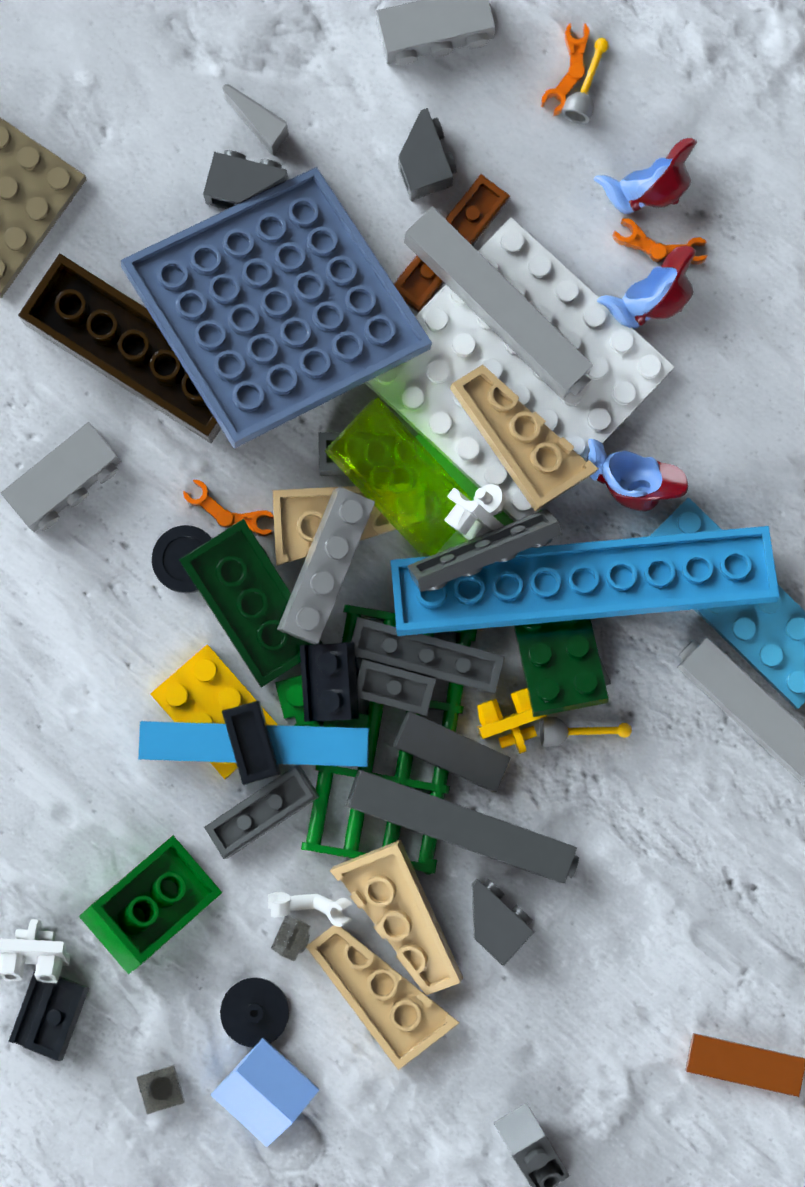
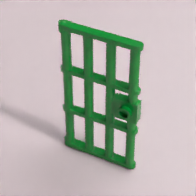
(438, 787)

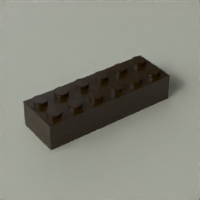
(116, 340)

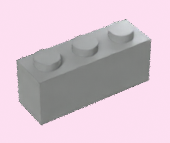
(433, 28)
(62, 478)

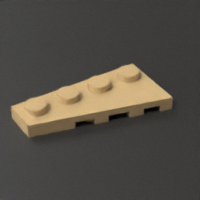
(527, 448)
(299, 515)
(396, 903)
(386, 1002)

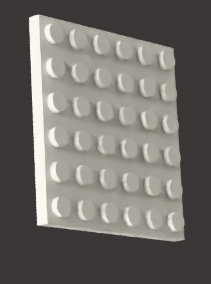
(621, 375)

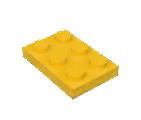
(201, 693)

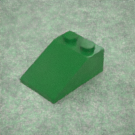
(150, 904)

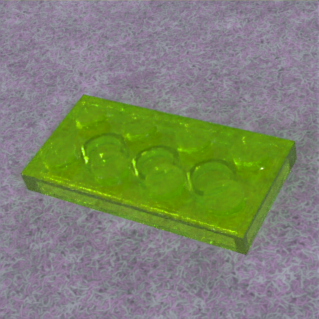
(397, 475)

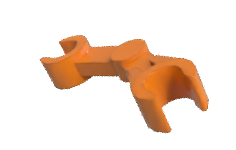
(575, 72)
(656, 251)
(225, 517)

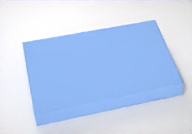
(265, 1092)

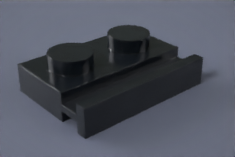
(329, 682)
(49, 1016)

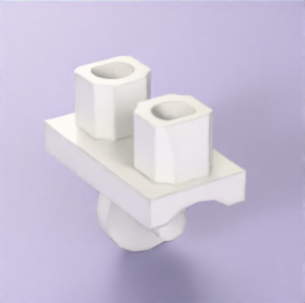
(476, 516)
(35, 948)

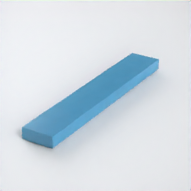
(291, 743)

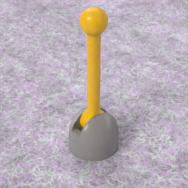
(579, 105)
(555, 731)

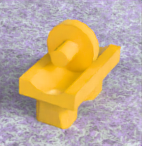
(493, 722)

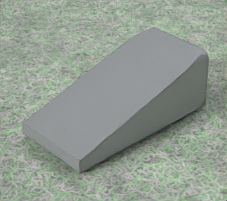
(263, 123)

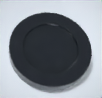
(172, 547)
(254, 1011)

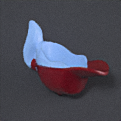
(654, 186)
(658, 295)
(635, 479)

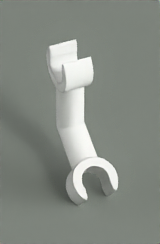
(282, 904)

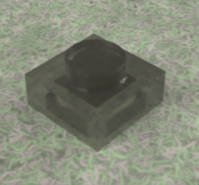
(291, 937)
(160, 1089)

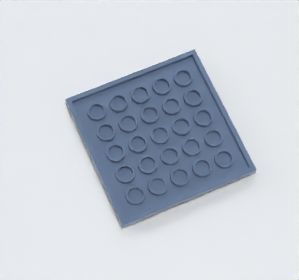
(275, 306)

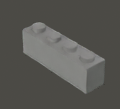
(326, 565)

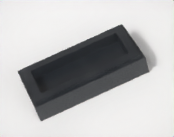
(251, 742)

